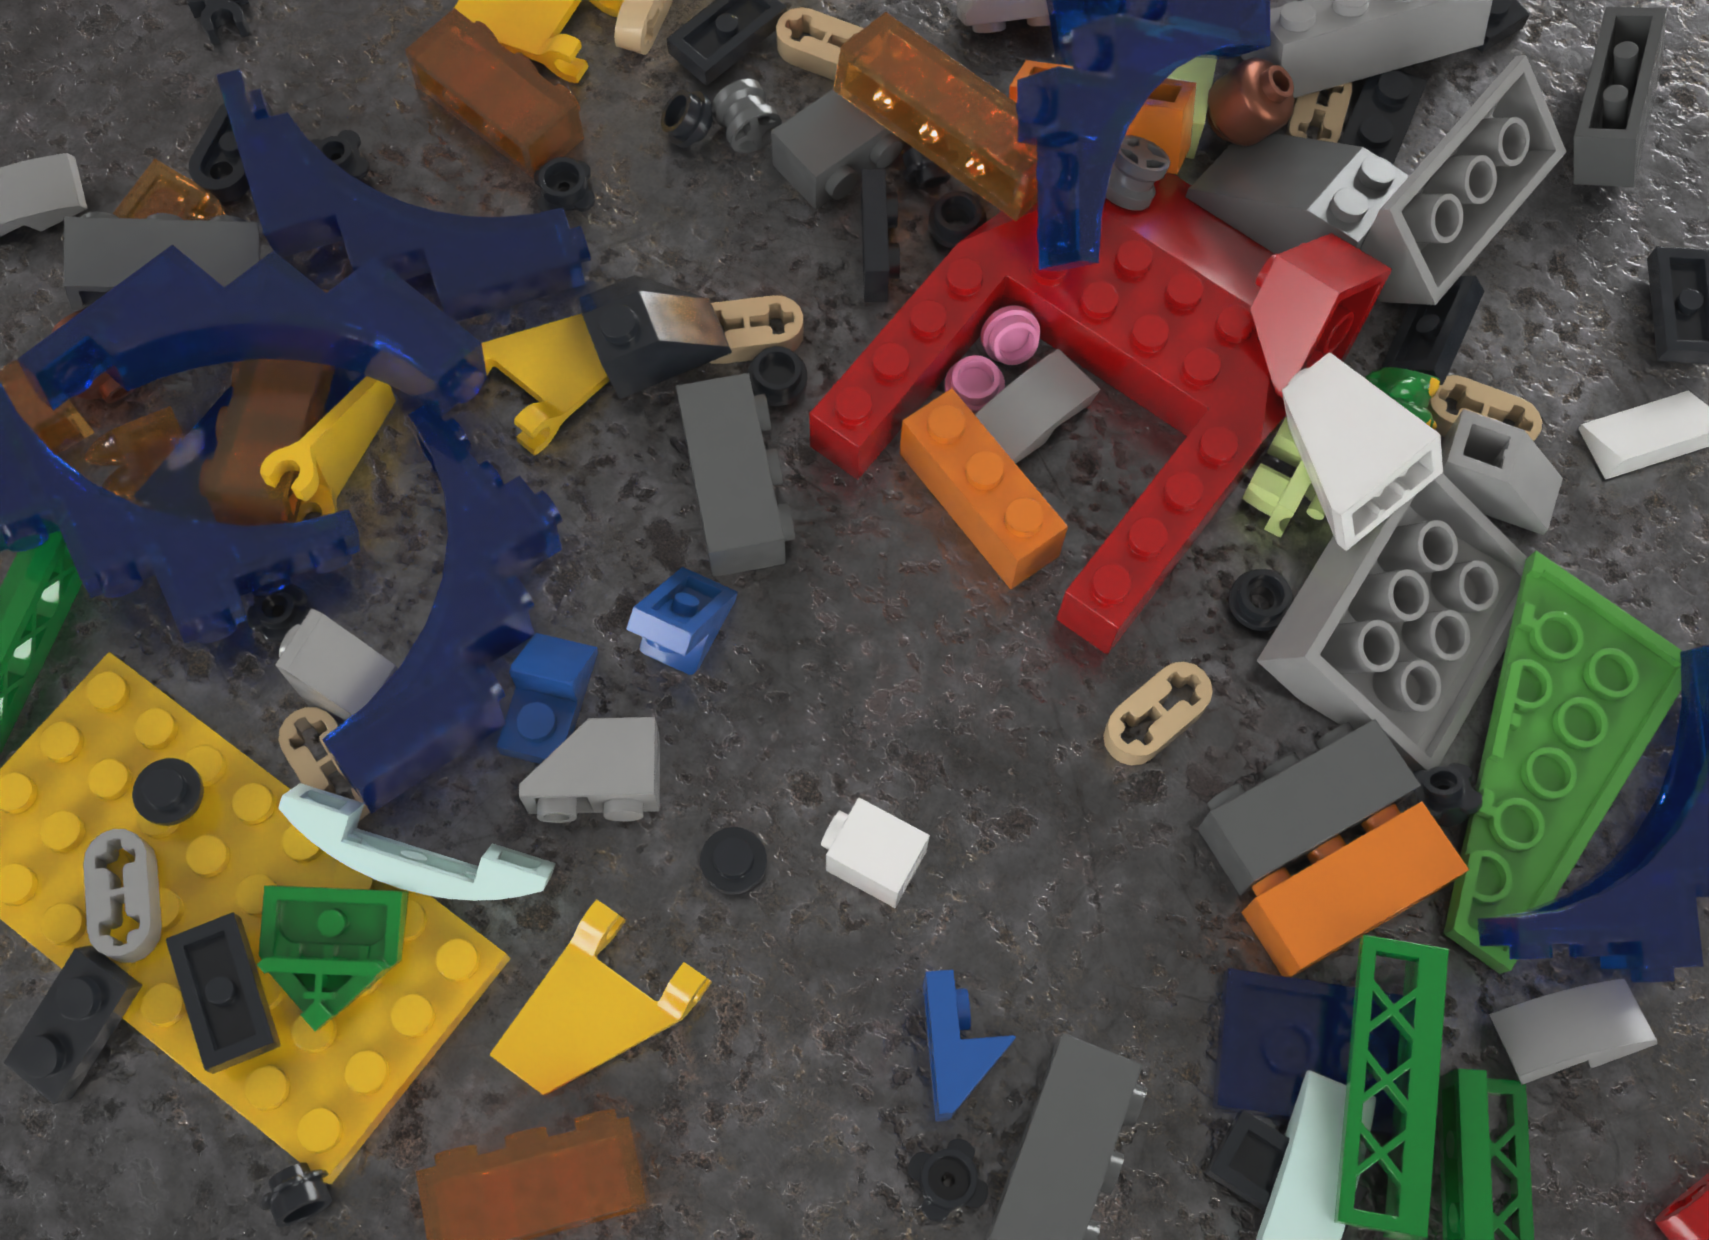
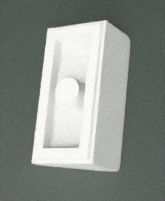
(1648, 434)

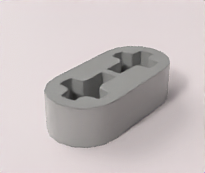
(105, 896)

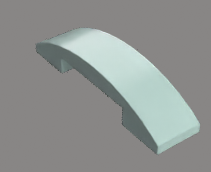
(332, 825)
(1308, 1177)

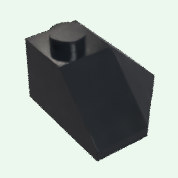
(650, 332)

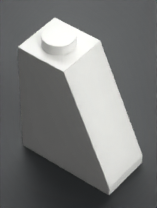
(1357, 447)

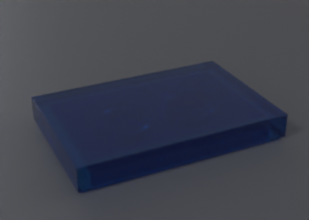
(1281, 1029)

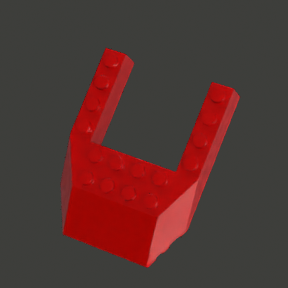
(1153, 319)

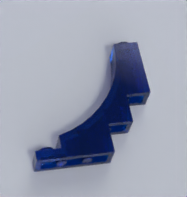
(314, 203)
(182, 319)

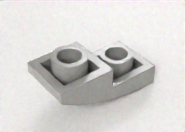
(40, 192)
(1036, 404)
(1572, 1027)

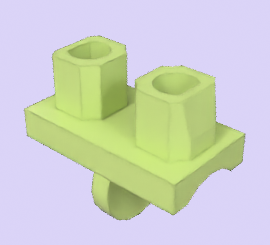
(1279, 494)

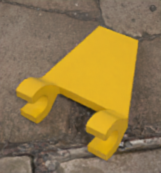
(535, 29)
(552, 365)
(331, 448)
(589, 1011)

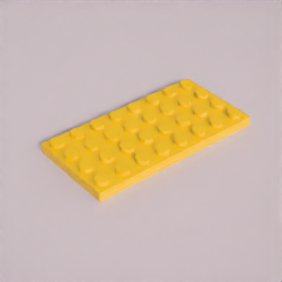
(77, 780)

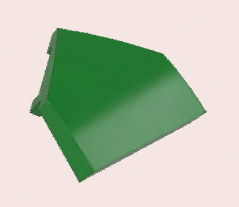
(329, 944)

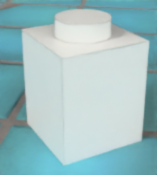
(874, 851)

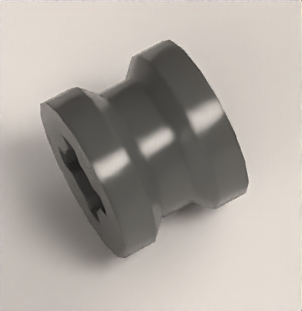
(745, 115)
(1135, 172)

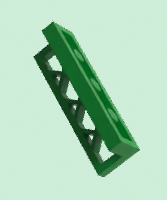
(32, 611)
(1413, 1095)
(1468, 1155)

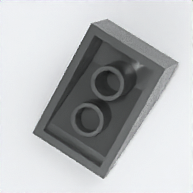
(1297, 190)

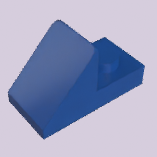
(681, 619)
(547, 696)
(955, 1062)

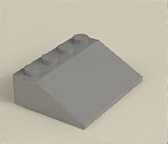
(1403, 623)

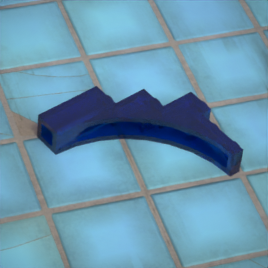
(1085, 111)
(120, 543)
(443, 690)
(1644, 902)

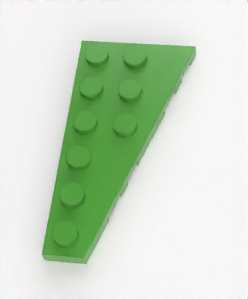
(1564, 733)

